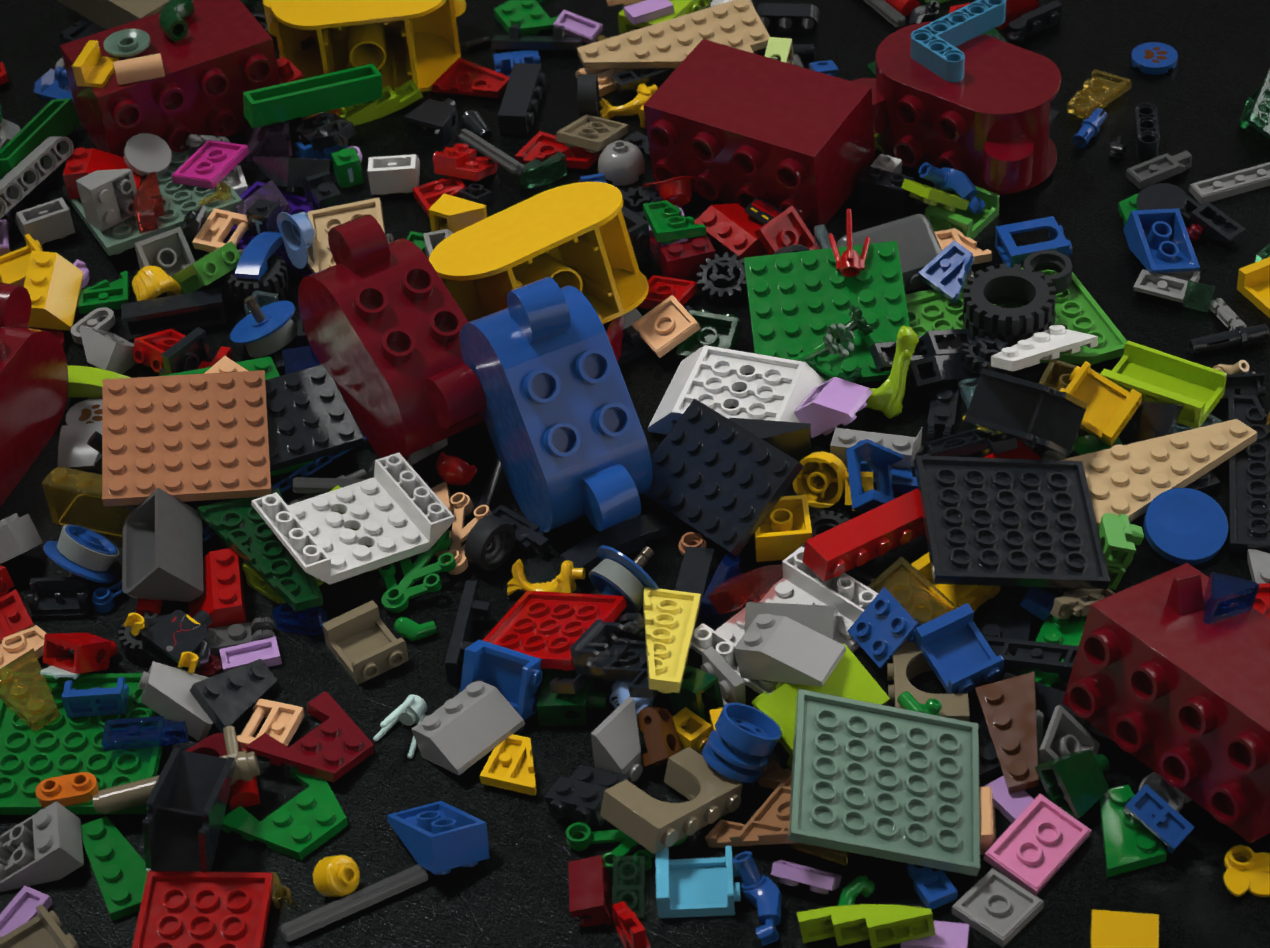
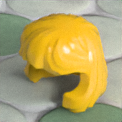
(152, 282)

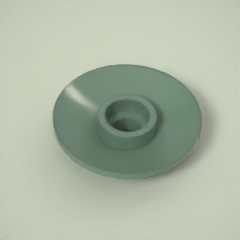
(126, 42)

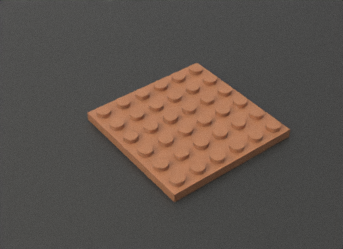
(186, 436)

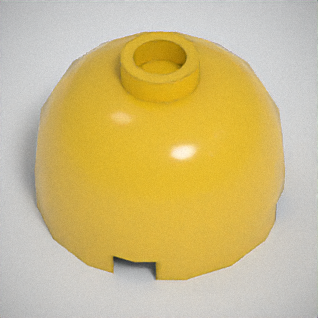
(821, 479)

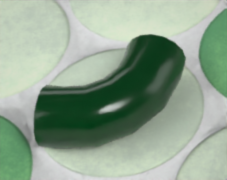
(172, 18)

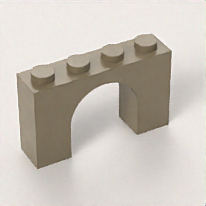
(907, 664)
(662, 823)

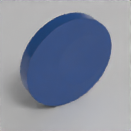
(1185, 526)

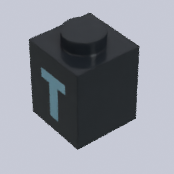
(262, 217)

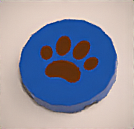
(1154, 58)

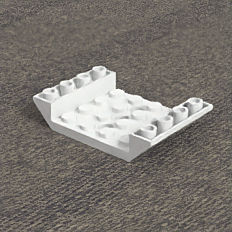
(716, 375)
(390, 511)
(797, 586)

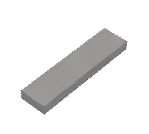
(1231, 183)

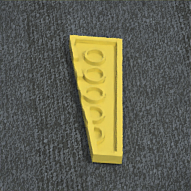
(668, 634)

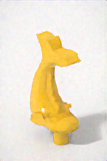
(630, 108)
(562, 583)

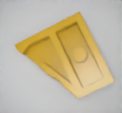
(511, 766)

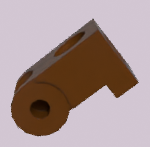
(659, 735)

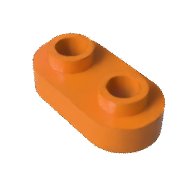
(67, 789)

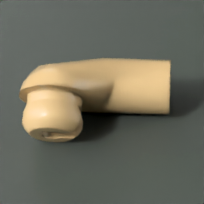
(1238, 368)

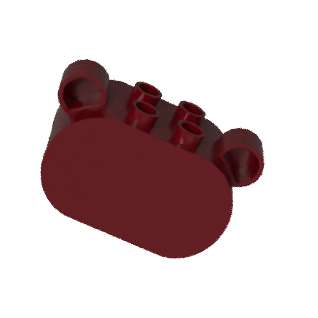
(984, 125)
(390, 340)
(30, 387)

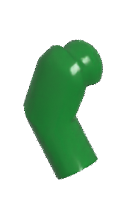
(413, 630)
(908, 702)
(852, 890)

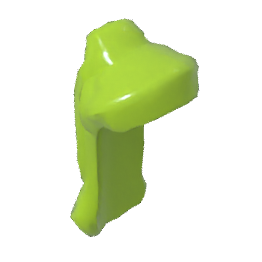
(890, 394)

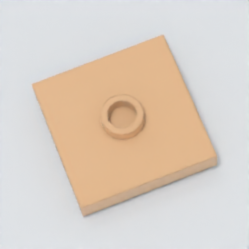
(666, 326)

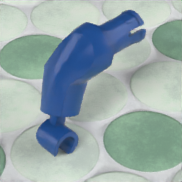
(953, 181)
(761, 894)

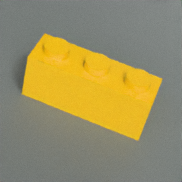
(53, 290)

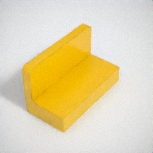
(91, 68)

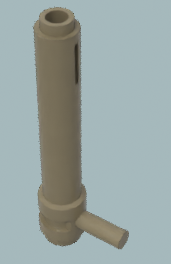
(137, 792)

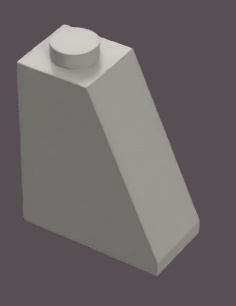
(169, 695)

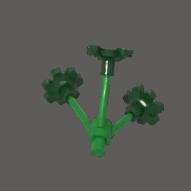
(838, 342)

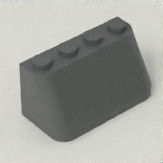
(915, 244)
(163, 550)

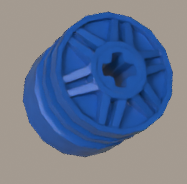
(741, 742)

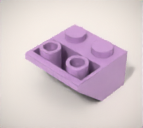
(832, 404)

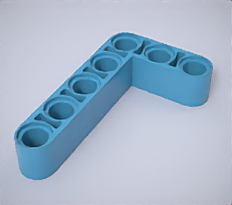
(936, 42)

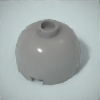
(621, 163)

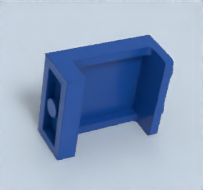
(958, 651)
(508, 670)

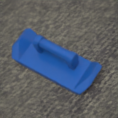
(53, 85)

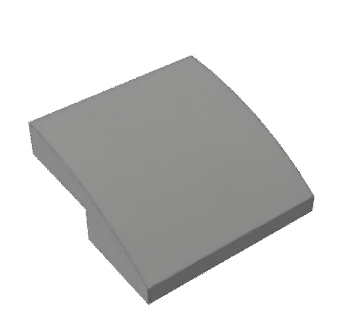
(1165, 285)
(73, 446)

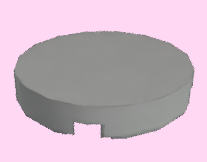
(147, 154)

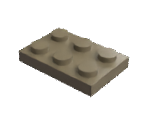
(591, 133)

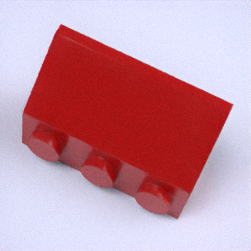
(732, 230)
(223, 589)

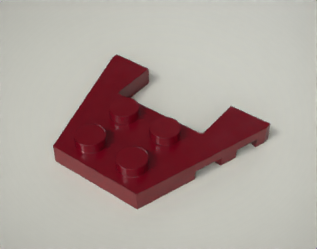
(326, 750)

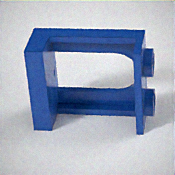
(1013, 255)
(880, 460)

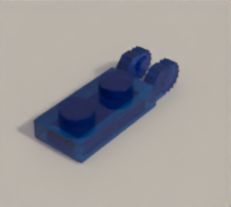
(726, 569)

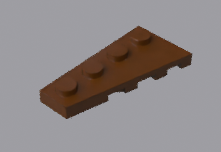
(1012, 725)

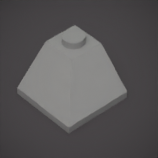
(107, 350)
(617, 742)

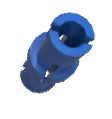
(1089, 128)

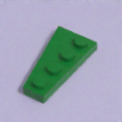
(116, 867)

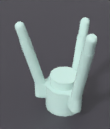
(409, 713)

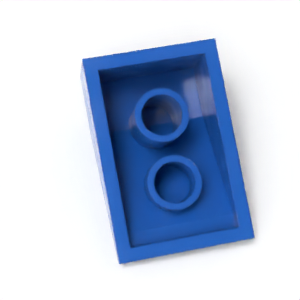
(1160, 240)
(441, 836)

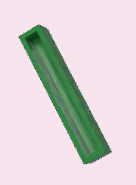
(312, 95)
(55, 119)

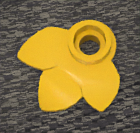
(1247, 871)

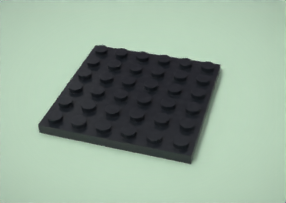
(1010, 522)

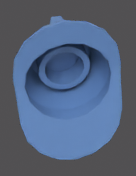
(297, 236)

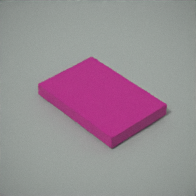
(210, 164)

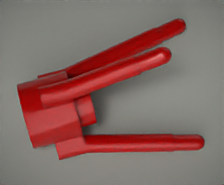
(850, 263)

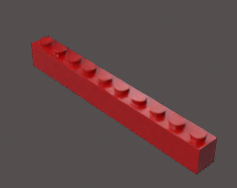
(877, 530)

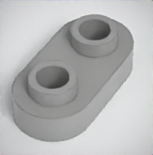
(99, 319)

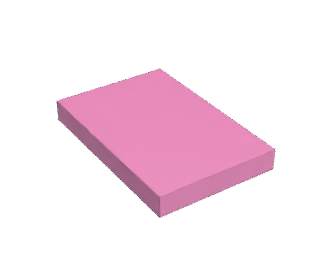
(1037, 844)

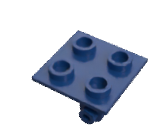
(505, 61)
(883, 627)

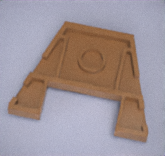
(770, 821)

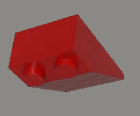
(86, 161)

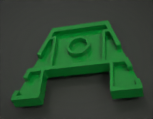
(526, 14)
(296, 826)

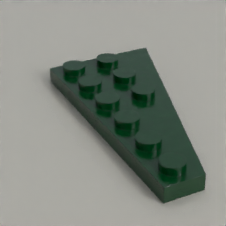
(262, 550)

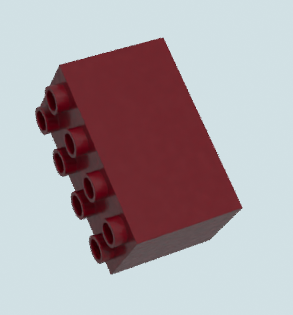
(201, 86)
(761, 131)
(1182, 696)

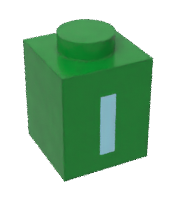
(347, 168)

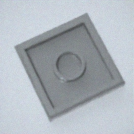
(997, 907)

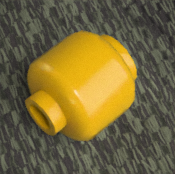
(336, 876)

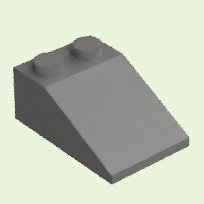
(786, 652)

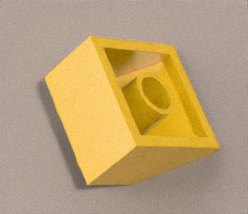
(783, 529)

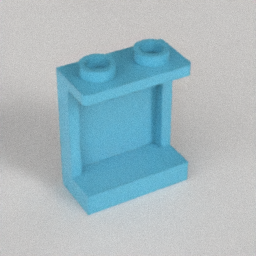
(696, 886)

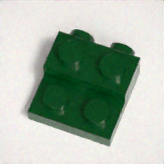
(715, 331)

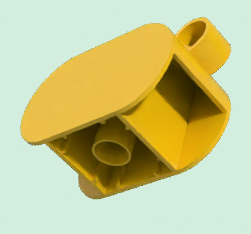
(397, 36)
(560, 234)

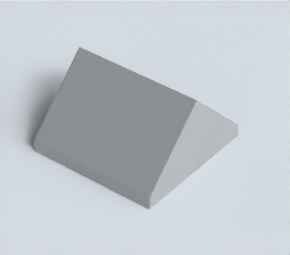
(165, 251)
(1065, 736)

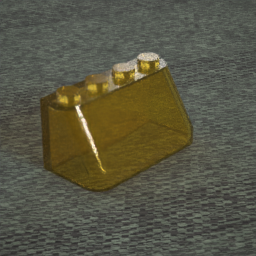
(77, 500)

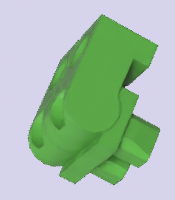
(1118, 544)

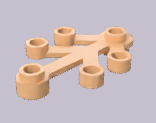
(461, 507)

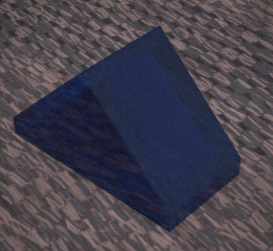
(1227, 597)

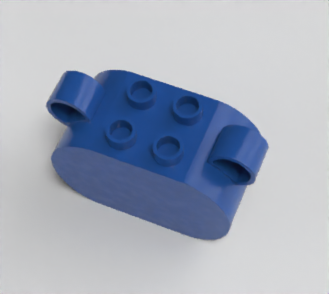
(559, 408)

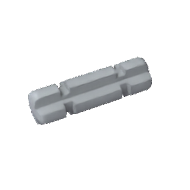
(196, 141)
(1226, 314)

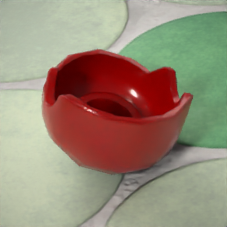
(454, 470)

